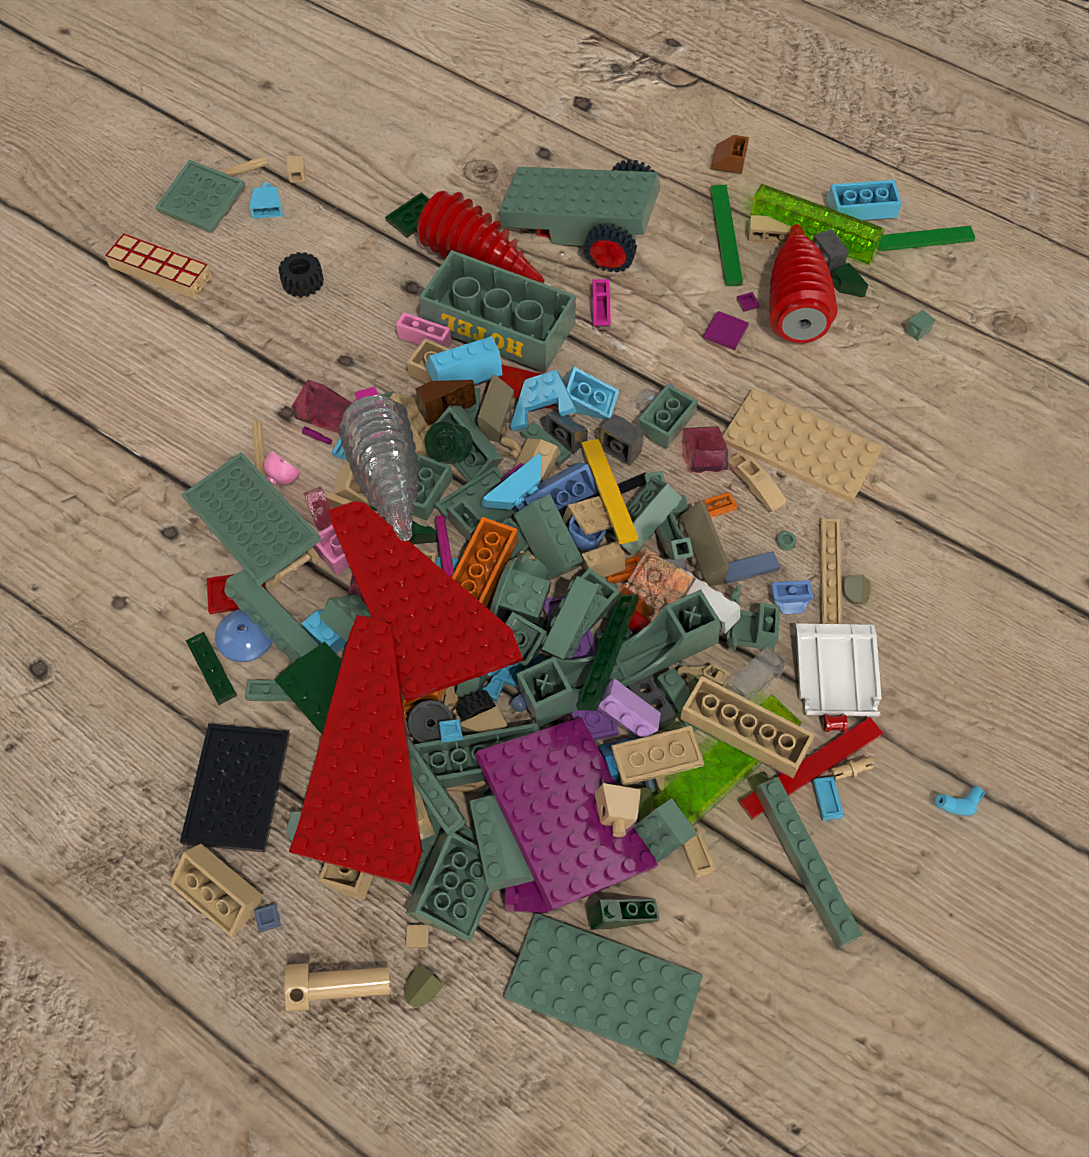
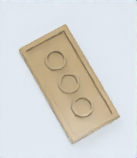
(657, 755)

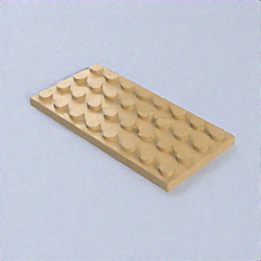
(802, 445)

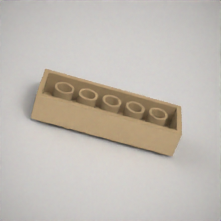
(747, 726)

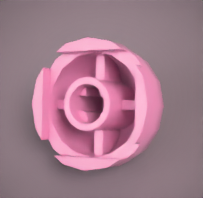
(279, 470)

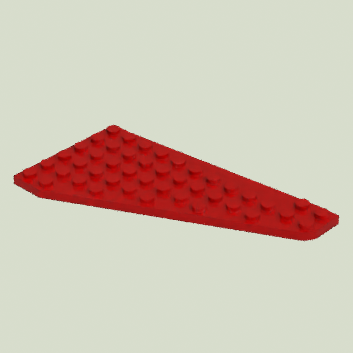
(436, 623)
(361, 784)

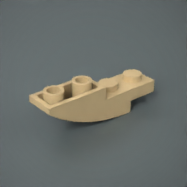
(758, 480)

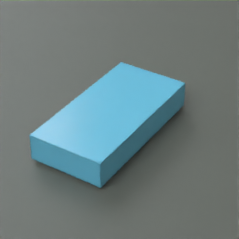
(827, 798)

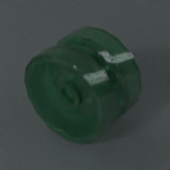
(448, 442)

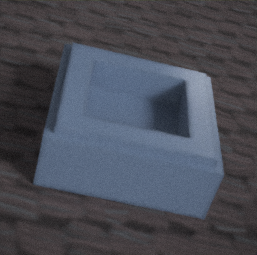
(267, 918)

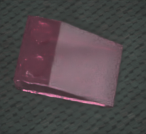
(706, 449)

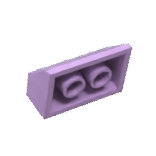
(629, 710)

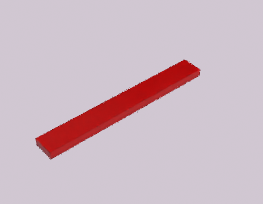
(820, 762)

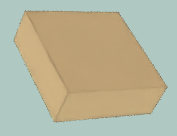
(417, 937)

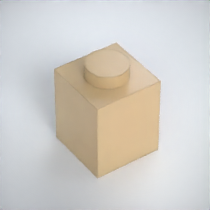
(296, 169)

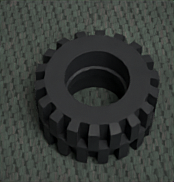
(301, 274)

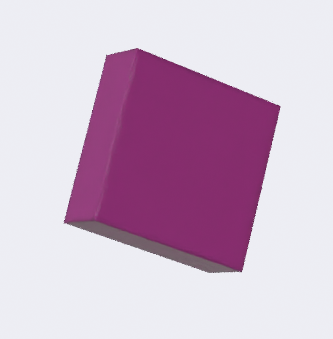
(747, 301)

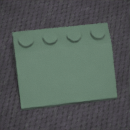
(499, 851)
(451, 888)

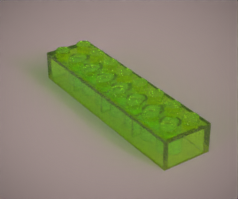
(858, 236)
(723, 770)

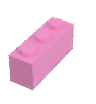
(417, 329)

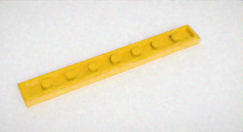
(609, 492)

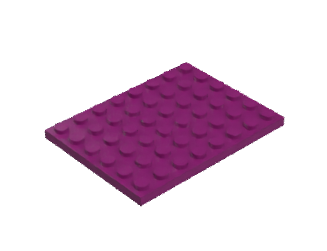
(550, 805)

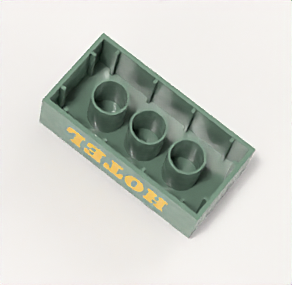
(487, 301)

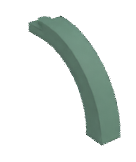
(669, 534)

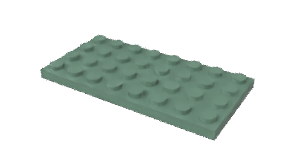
(251, 518)
(604, 988)

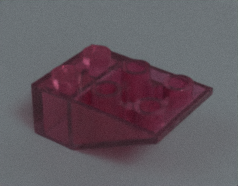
(320, 406)

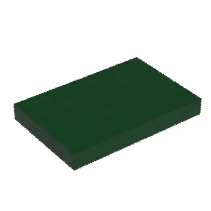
(407, 216)

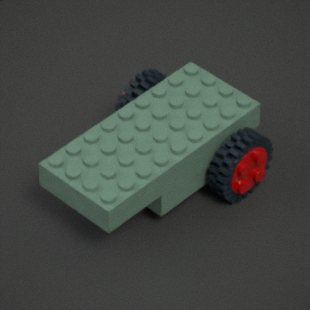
(585, 208)

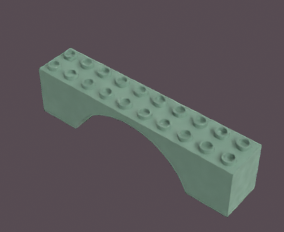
(674, 635)

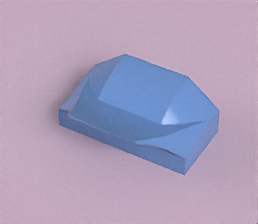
(792, 596)

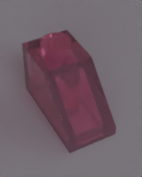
(318, 507)

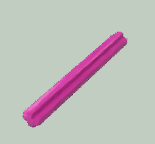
(444, 546)

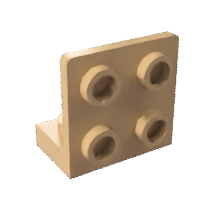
(589, 515)

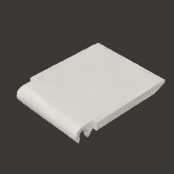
(838, 669)

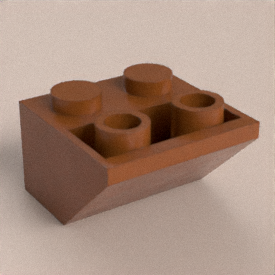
(730, 154)

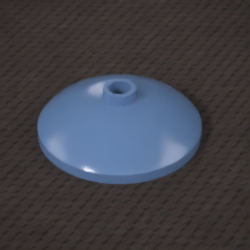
(243, 644)

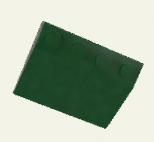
(312, 683)

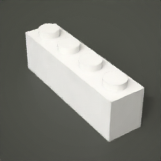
(726, 610)

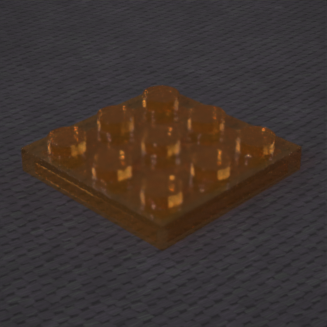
(656, 584)

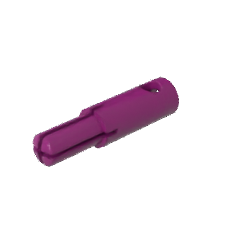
(316, 435)

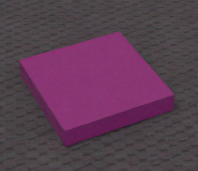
(726, 330)

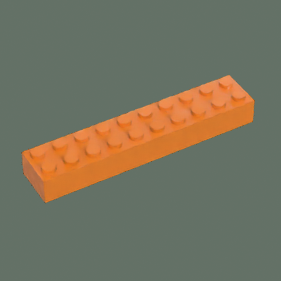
(483, 565)

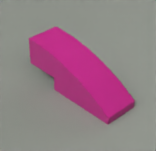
(601, 302)

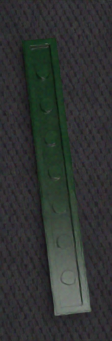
(607, 653)

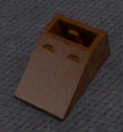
(439, 395)

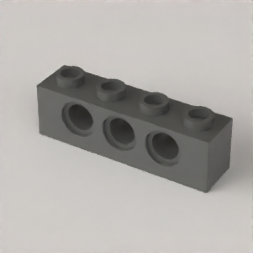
(655, 697)

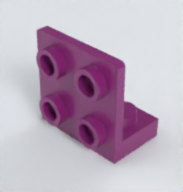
(525, 898)

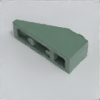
(675, 692)

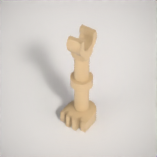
(311, 554)

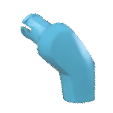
(963, 807)

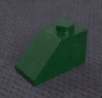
(849, 281)

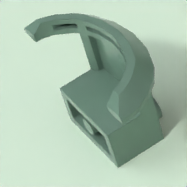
(520, 593)
(754, 628)

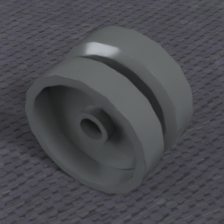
(426, 713)

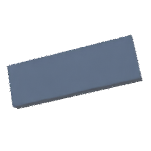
(752, 567)

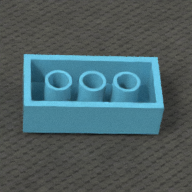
(866, 199)

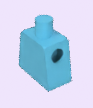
(265, 202)

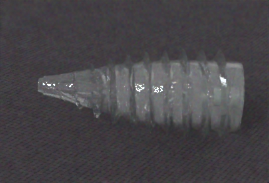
(383, 458)

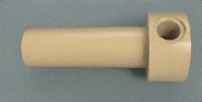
(307, 986)

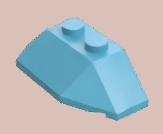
(515, 487)

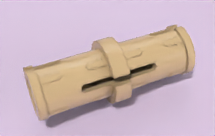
(852, 768)

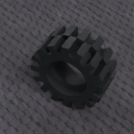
(474, 704)

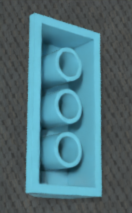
(467, 362)

